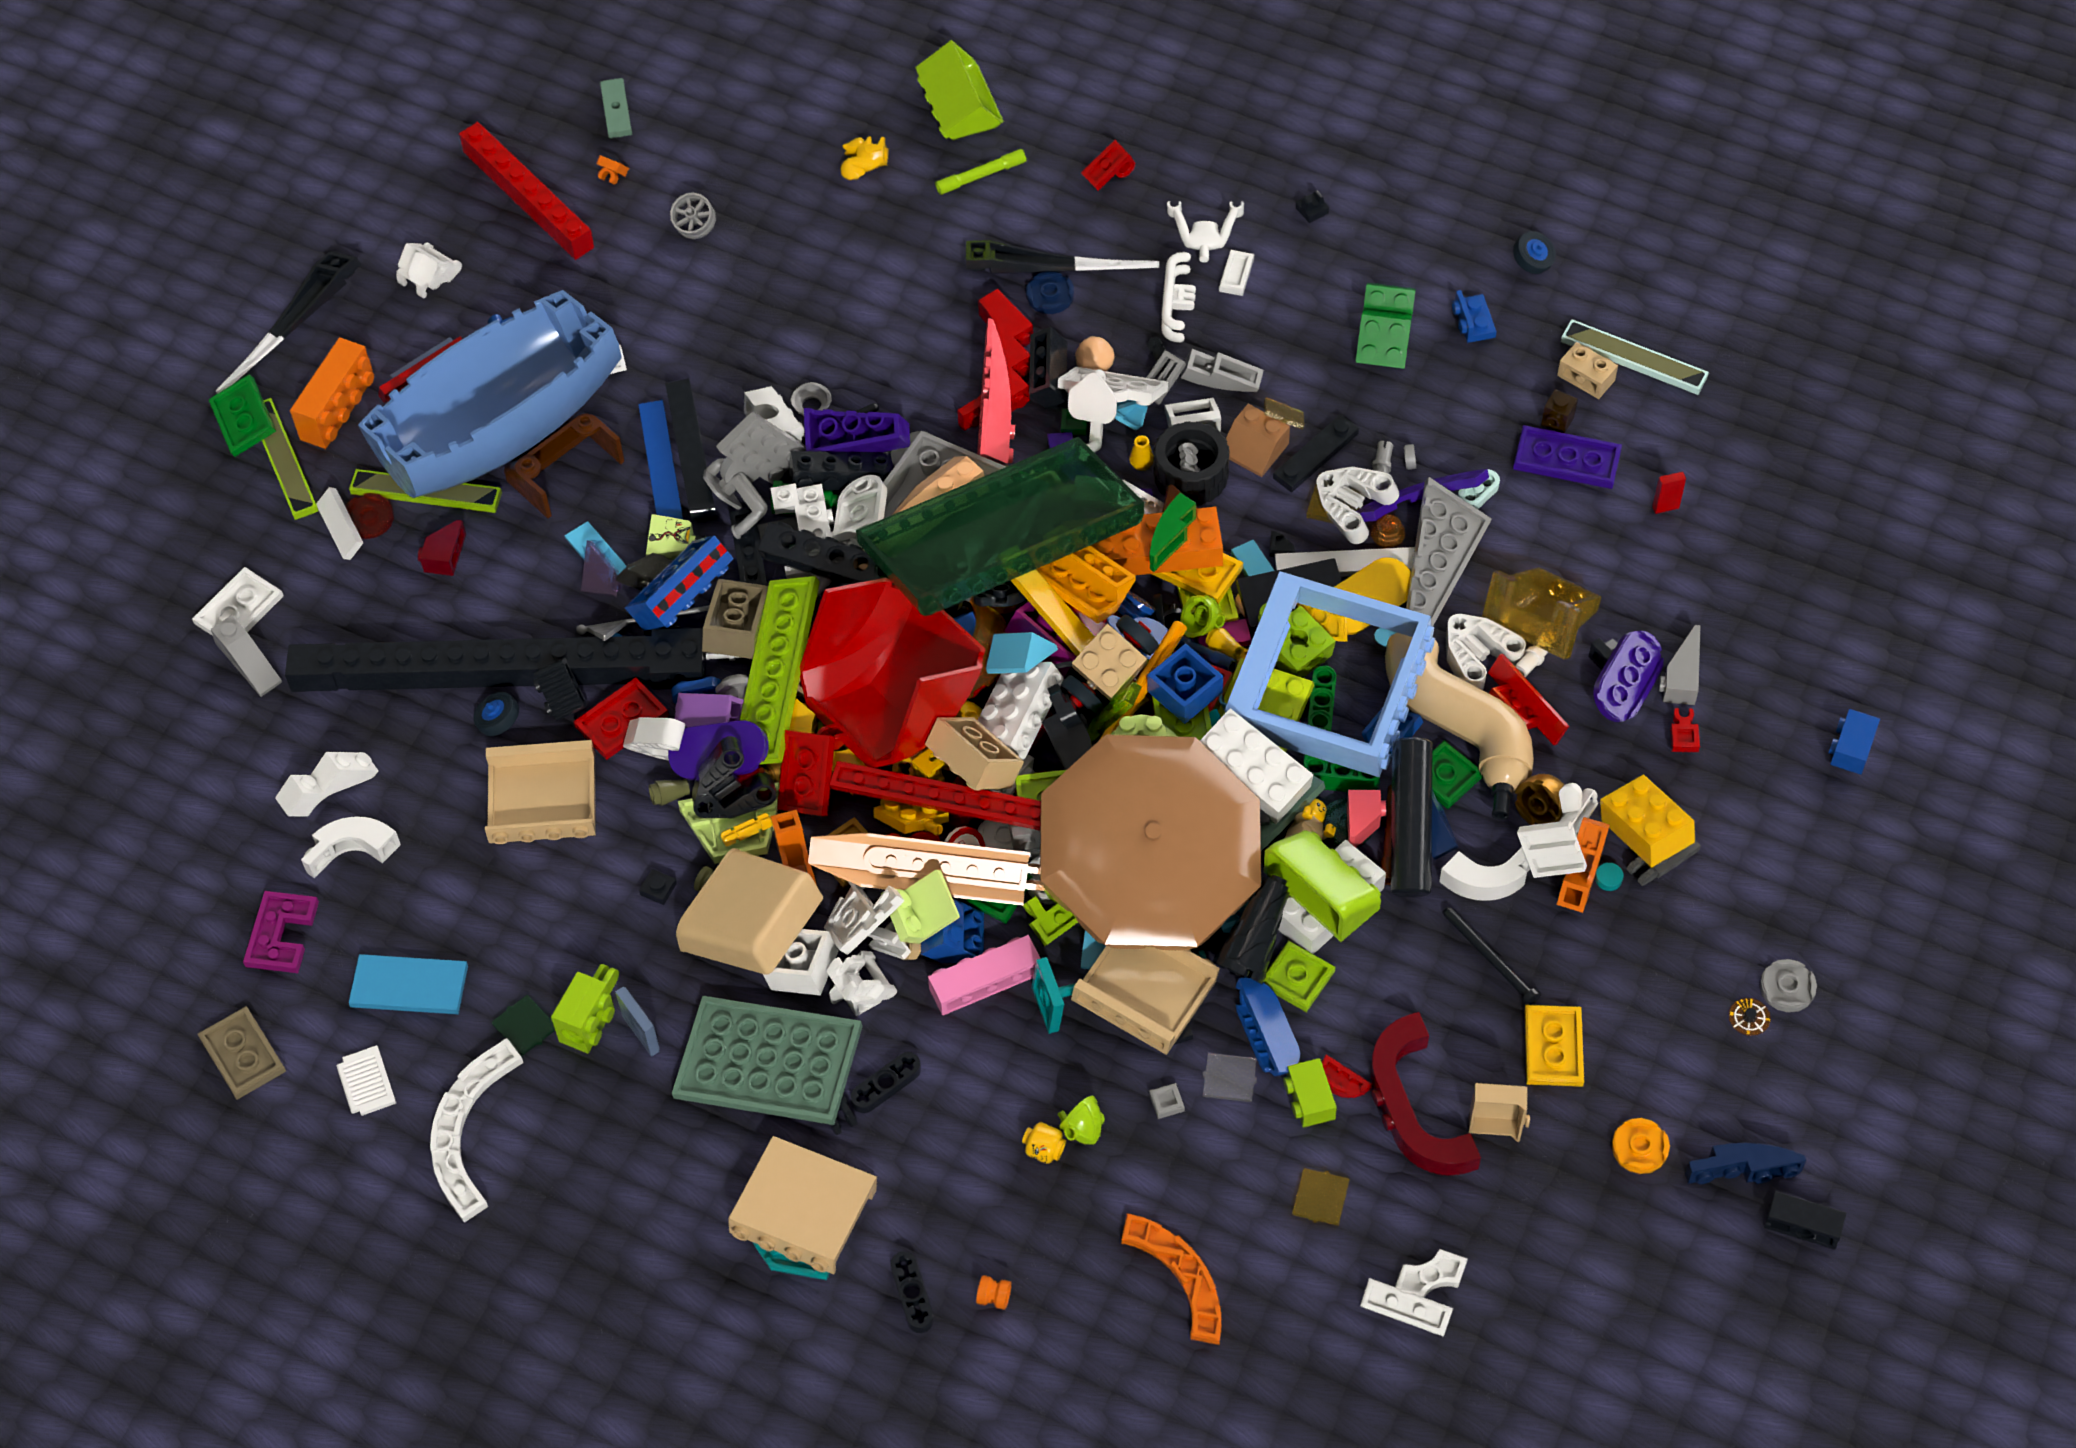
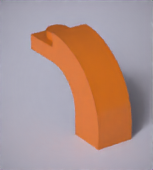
(791, 841)

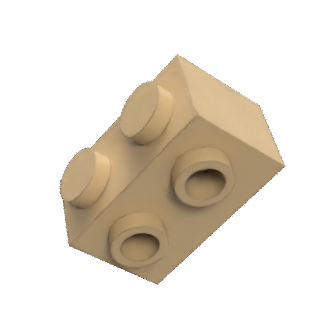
(1587, 370)

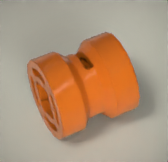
(991, 1291)

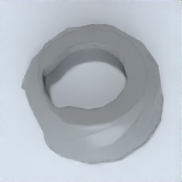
(810, 390)

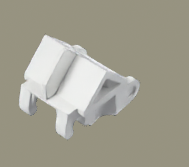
(425, 267)
(859, 993)

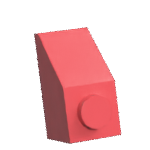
(1363, 814)

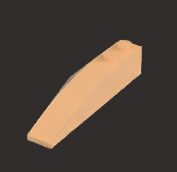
(951, 475)

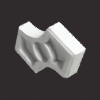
(1441, 1271)

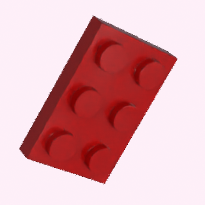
(609, 720)
(806, 773)

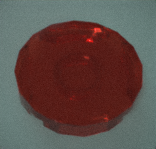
(370, 515)

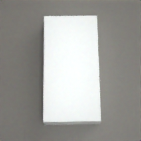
(1236, 272)

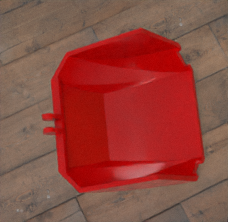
(884, 670)

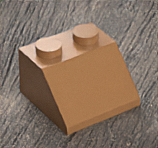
(1256, 440)

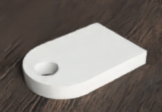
(859, 506)

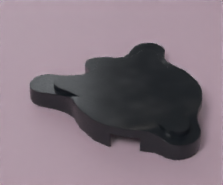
(1000, 596)

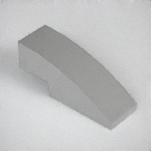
(1221, 372)

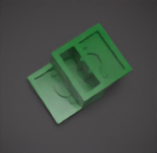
(1385, 325)

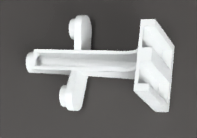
(1554, 846)

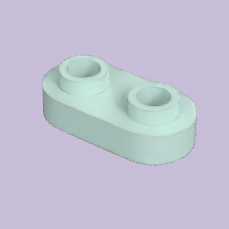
(1481, 493)

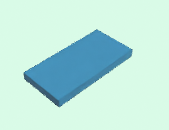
(408, 984)

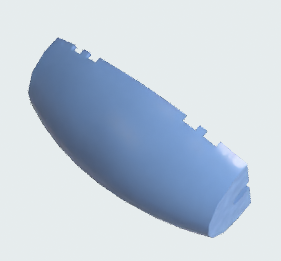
(492, 395)

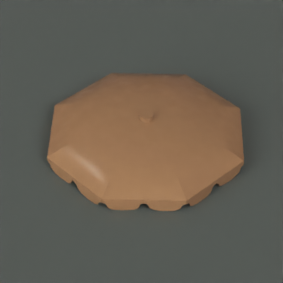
(1150, 842)

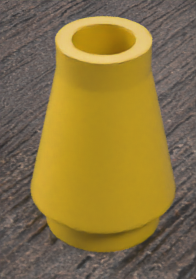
(1141, 454)
(1222, 641)

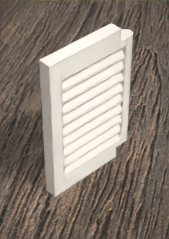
(365, 1081)

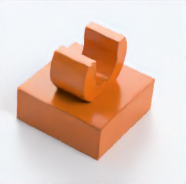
(612, 167)

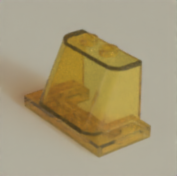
(1540, 608)

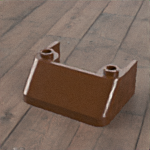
(529, 464)

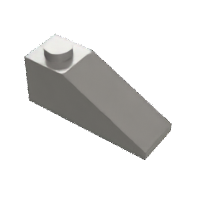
(245, 655)
(1682, 673)

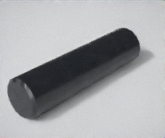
(1411, 817)

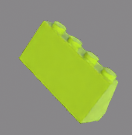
(958, 93)
(1322, 883)

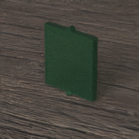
(524, 1025)

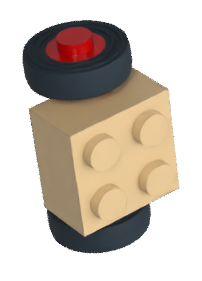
(1109, 663)

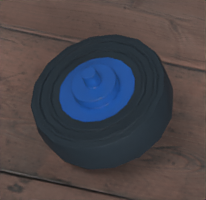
(1534, 252)
(496, 714)

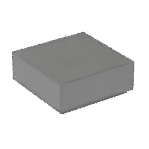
(1166, 1101)

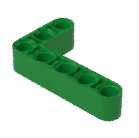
(1322, 716)

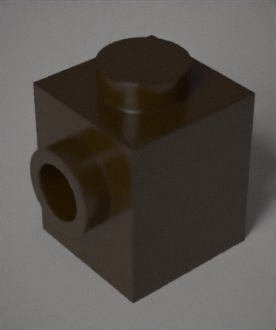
(1559, 411)

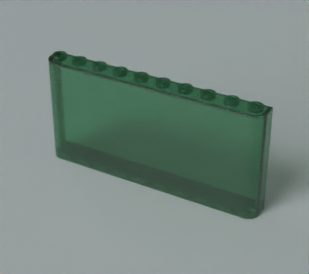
(1001, 526)

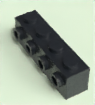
(836, 469)

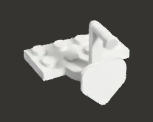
(1096, 394)

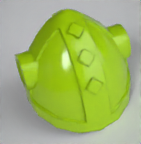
(1204, 618)
(1083, 1122)

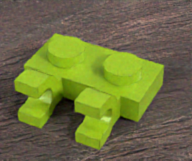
(1050, 923)

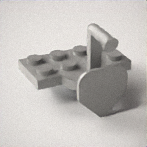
(752, 451)

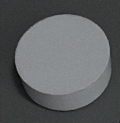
(1409, 454)

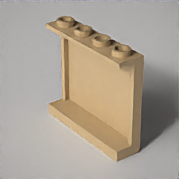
(541, 792)
(1147, 991)
(801, 1204)

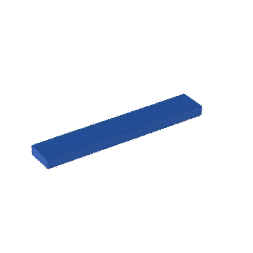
(660, 459)

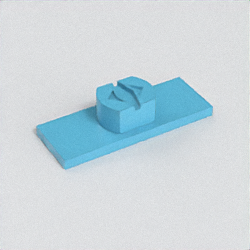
(578, 540)

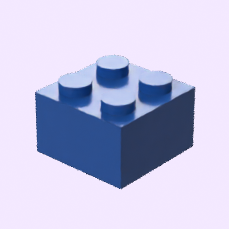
(1185, 683)

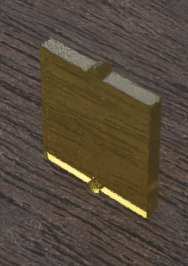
(1284, 413)
(1321, 1196)

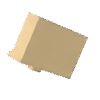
(1498, 1110)

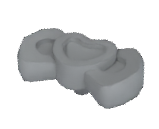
(1188, 457)

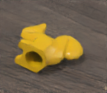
(867, 157)

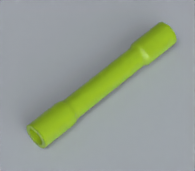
(956, 181)

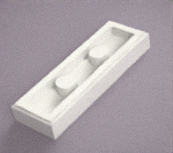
(339, 523)
(1406, 1307)

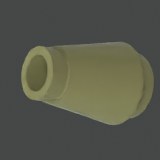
(666, 791)

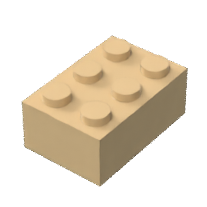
(974, 753)

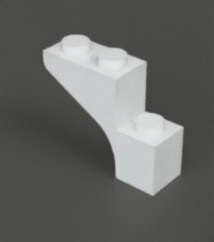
(332, 774)

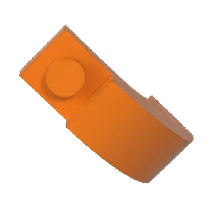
(1577, 886)

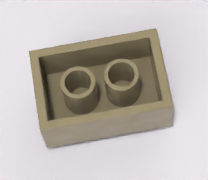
(734, 618)

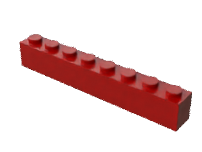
(527, 190)

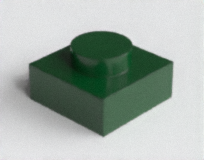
(1071, 424)

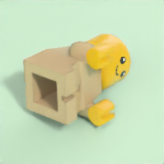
(1312, 820)

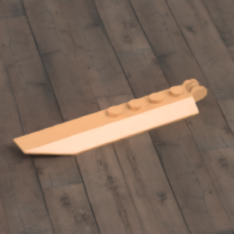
(902, 861)

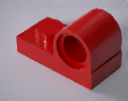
(1110, 162)

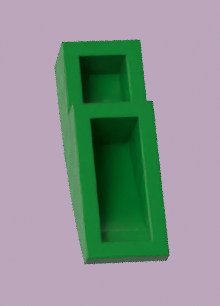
(1171, 530)

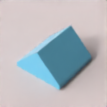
(1017, 652)

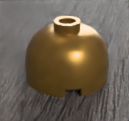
(1539, 799)

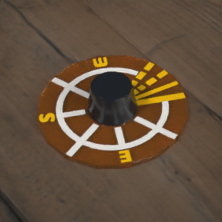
(1749, 1016)

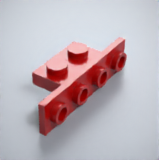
(1526, 700)

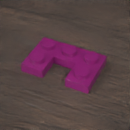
(275, 911)

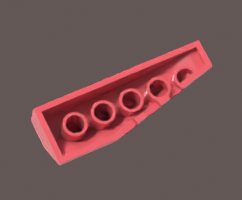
(995, 406)

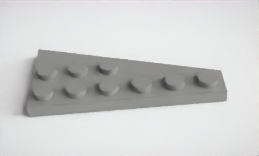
(1444, 544)

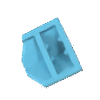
(1131, 414)

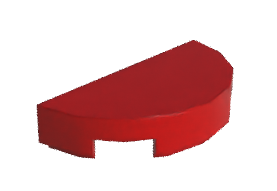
(1344, 1081)

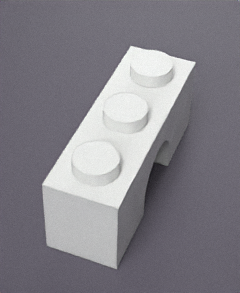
(772, 408)

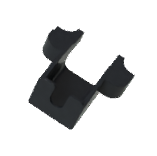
(1067, 728)

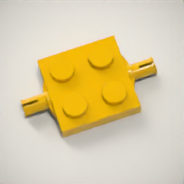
(910, 818)

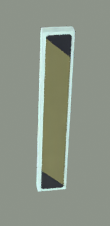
(1636, 357)

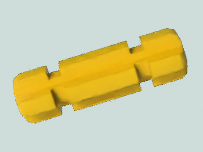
(746, 829)

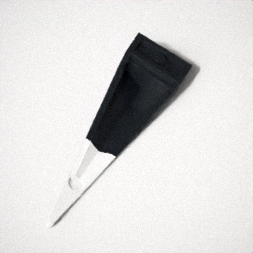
(1011, 259)
(319, 286)

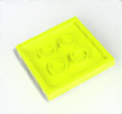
(1284, 695)

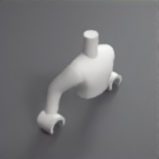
(1205, 234)

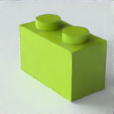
(1310, 1093)

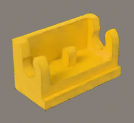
(928, 766)

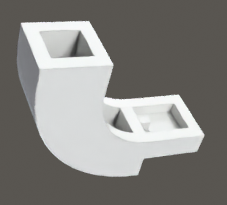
(349, 835)
(1485, 882)

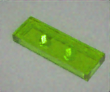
(1113, 710)

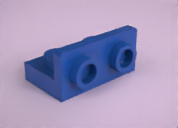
(1473, 317)

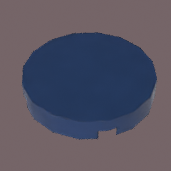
(1050, 293)

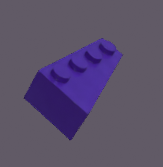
(854, 431)

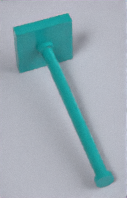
(1050, 996)

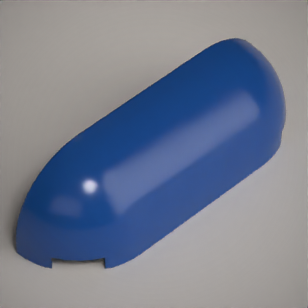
(1266, 1027)

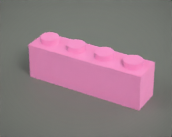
(983, 975)

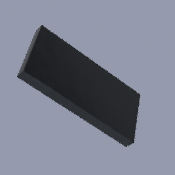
(1256, 589)

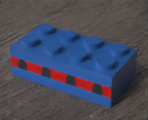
(679, 583)

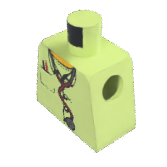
(669, 536)

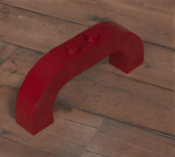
(1430, 1153)

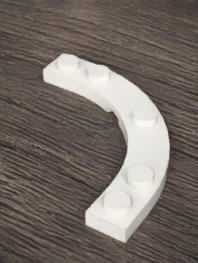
(450, 1120)

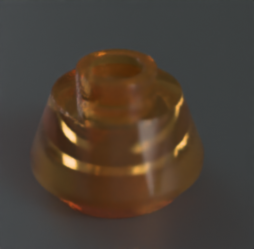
(1388, 531)

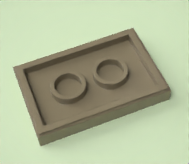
(241, 1052)

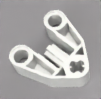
(1336, 487)
(1473, 639)
(654, 736)

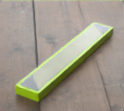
(287, 468)
(461, 496)

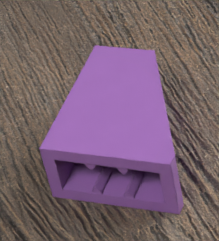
(707, 709)

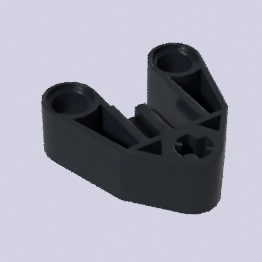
(718, 790)

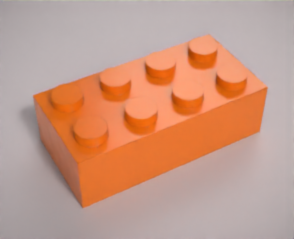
(332, 393)

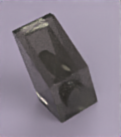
(643, 571)

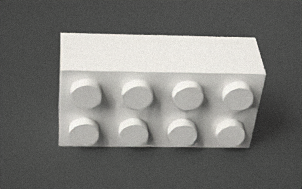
(1258, 764)
(1303, 927)

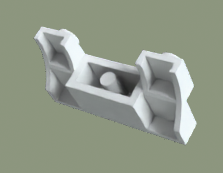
(810, 513)

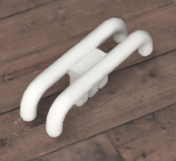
(1176, 296)

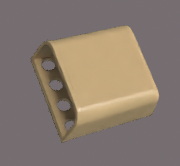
(748, 912)

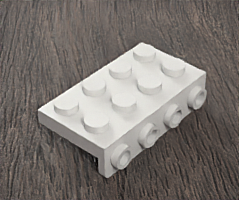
(1020, 706)

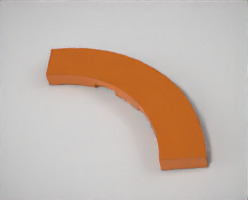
(1186, 1267)

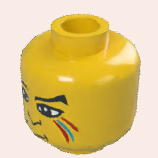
(1044, 1143)

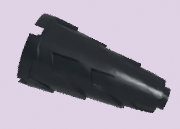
(1254, 934)

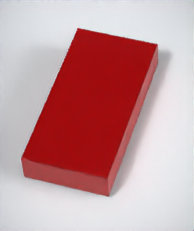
(1669, 492)

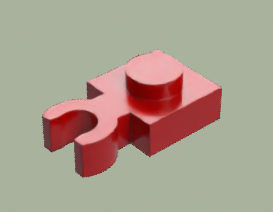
(1684, 733)

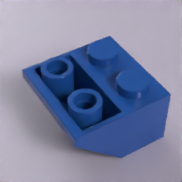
(959, 939)

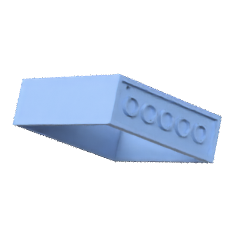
(1266, 647)

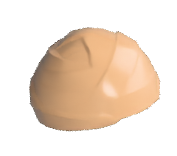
(1095, 354)

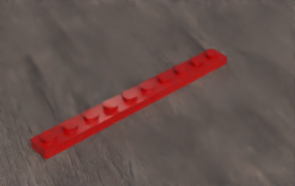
(936, 795)

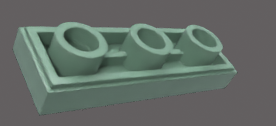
(616, 108)

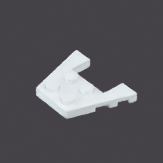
(858, 917)

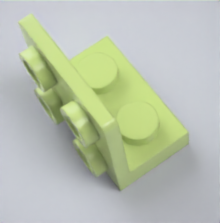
(925, 910)

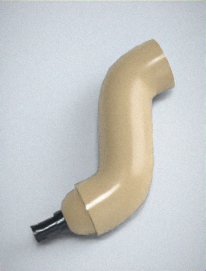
(1474, 717)

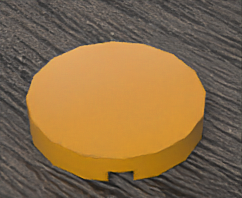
(1640, 1146)

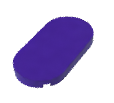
(1628, 676)
(701, 740)

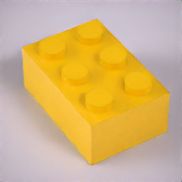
(1647, 820)

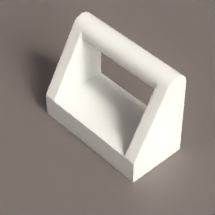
(1211, 418)

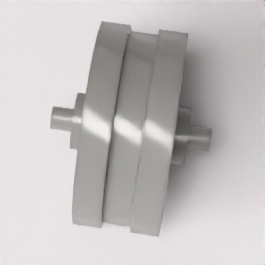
(693, 215)

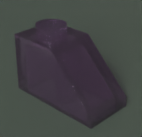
(599, 573)

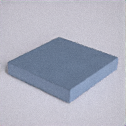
(637, 1021)

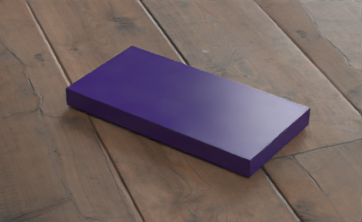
(1567, 457)

